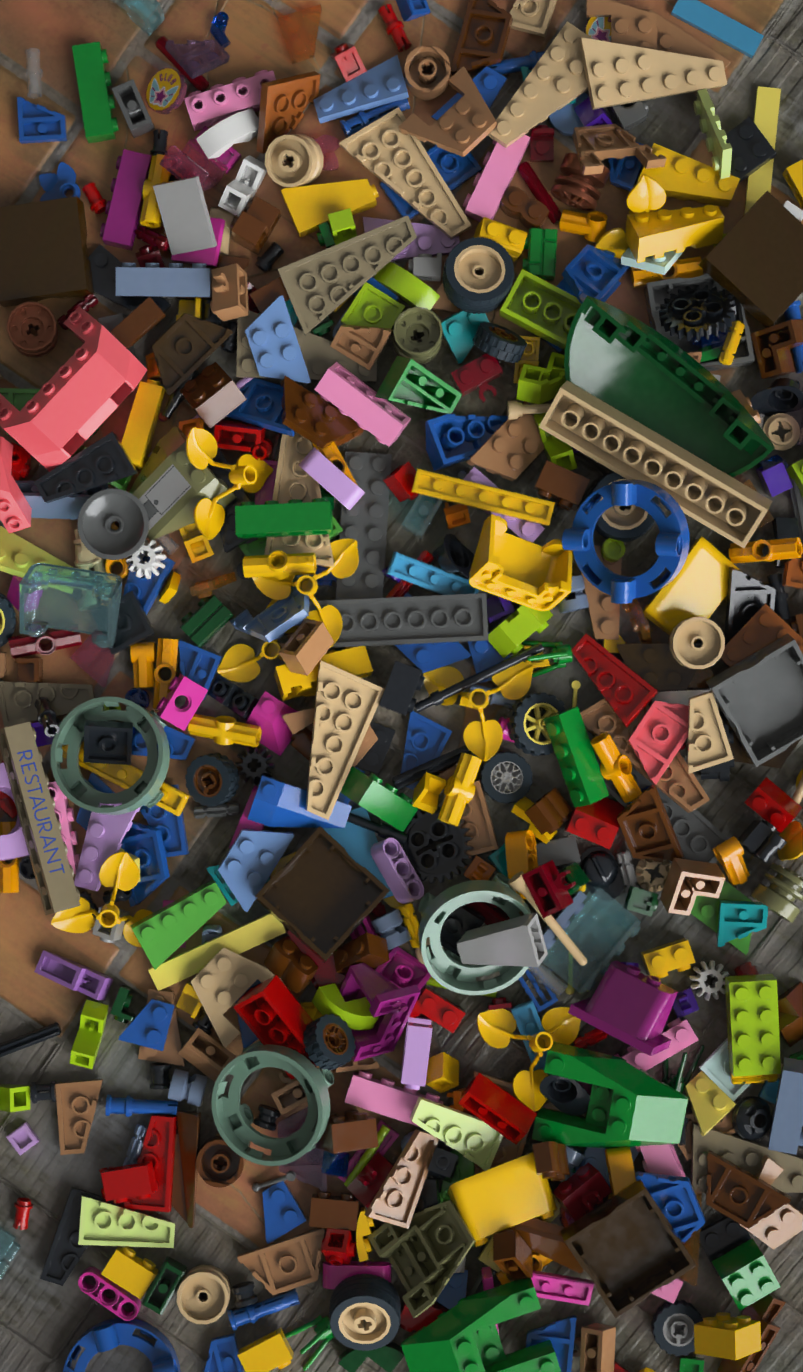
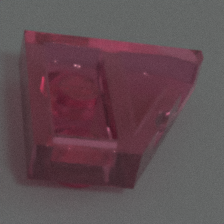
(94, 661)

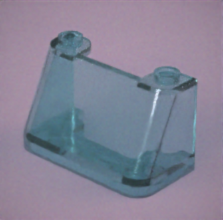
(70, 602)

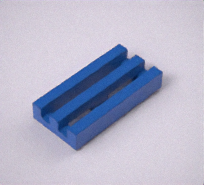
(546, 1003)

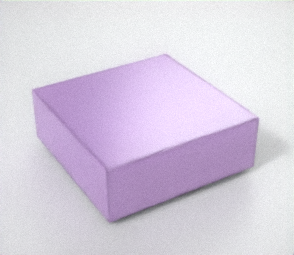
(23, 1138)

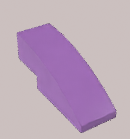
(74, 975)

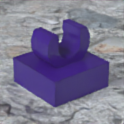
(685, 1003)

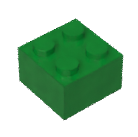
(746, 1274)

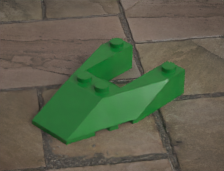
(624, 1105)
(468, 1338)

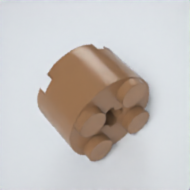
(427, 59)

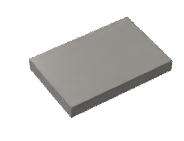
(185, 215)

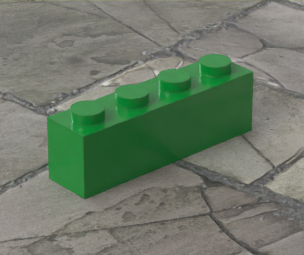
(94, 92)
(283, 519)
(576, 757)

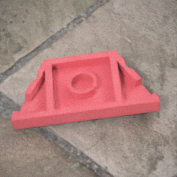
(660, 737)

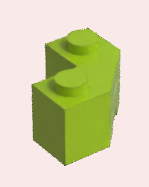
(539, 383)
(515, 629)

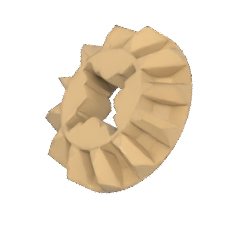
(787, 423)
(643, 876)

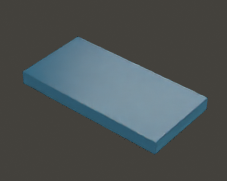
(358, 844)

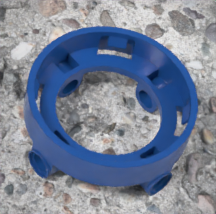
(670, 543)
(117, 1332)

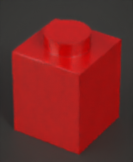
(402, 481)

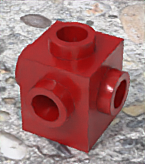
(20, 462)
(338, 1247)

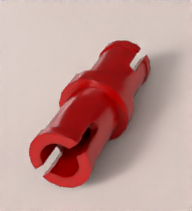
(394, 27)

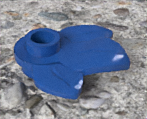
(58, 184)

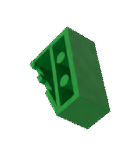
(418, 387)
(379, 799)

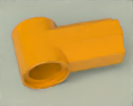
(590, 225)
(143, 659)
(730, 857)

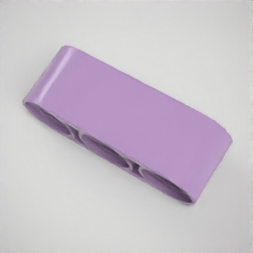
(331, 478)
(399, 881)

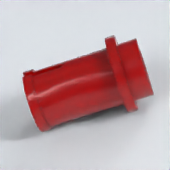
(94, 197)
(22, 1212)

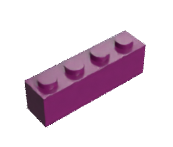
(127, 200)

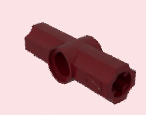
(26, 645)

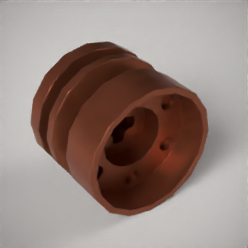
(578, 189)
(26, 317)

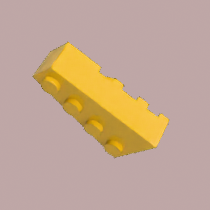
(691, 179)
(673, 230)
(352, 660)

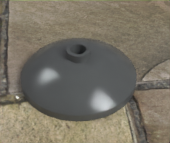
(99, 514)

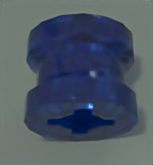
(134, 696)

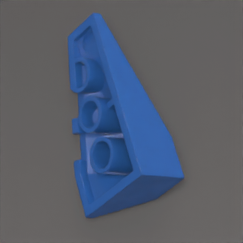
(456, 438)
(284, 806)

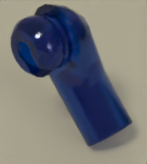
(218, 29)

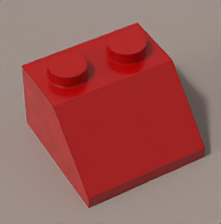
(596, 822)

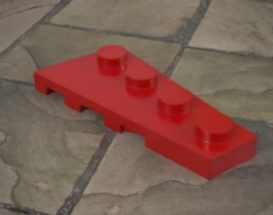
(616, 682)
(160, 1149)

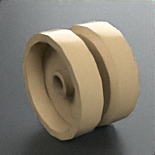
(281, 157)
(682, 643)
(217, 1289)

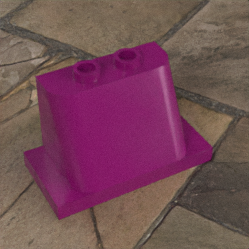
(386, 1001)
(629, 1008)

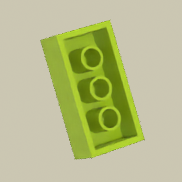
(540, 308)
(753, 1025)

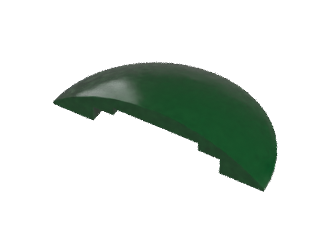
(660, 387)

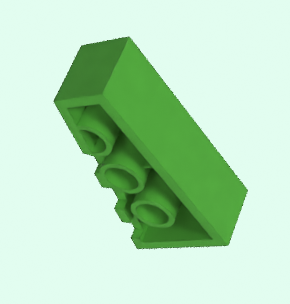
(176, 922)

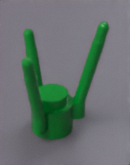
(561, 654)
(323, 1332)

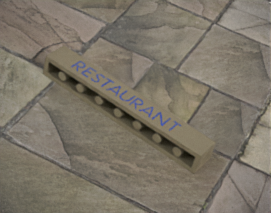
(38, 818)

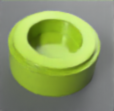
(612, 550)

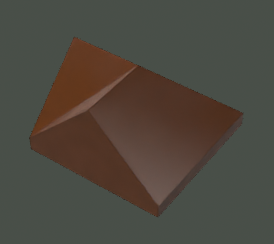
(791, 1014)

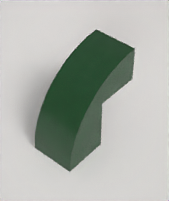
(385, 1357)

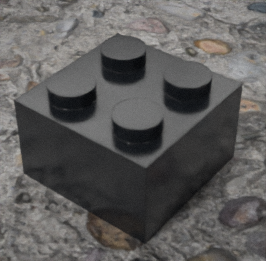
(401, 688)

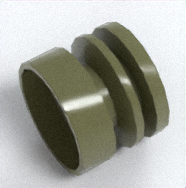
(424, 325)
(781, 892)

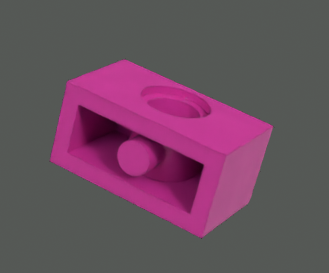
(181, 715)

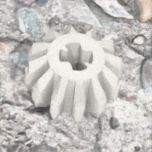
(146, 568)
(702, 976)

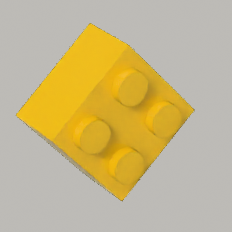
(727, 1336)

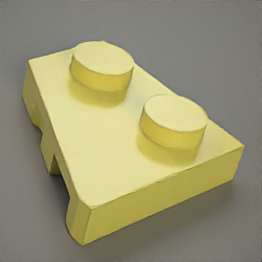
(707, 1102)

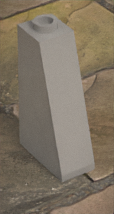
(505, 943)

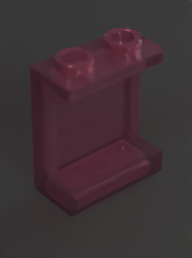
(194, 162)

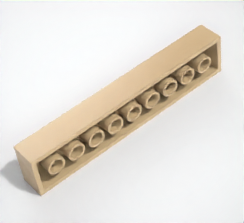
(647, 456)

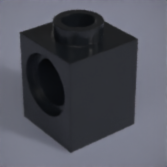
(443, 1165)

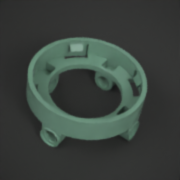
(81, 791)
(447, 966)
(235, 1119)

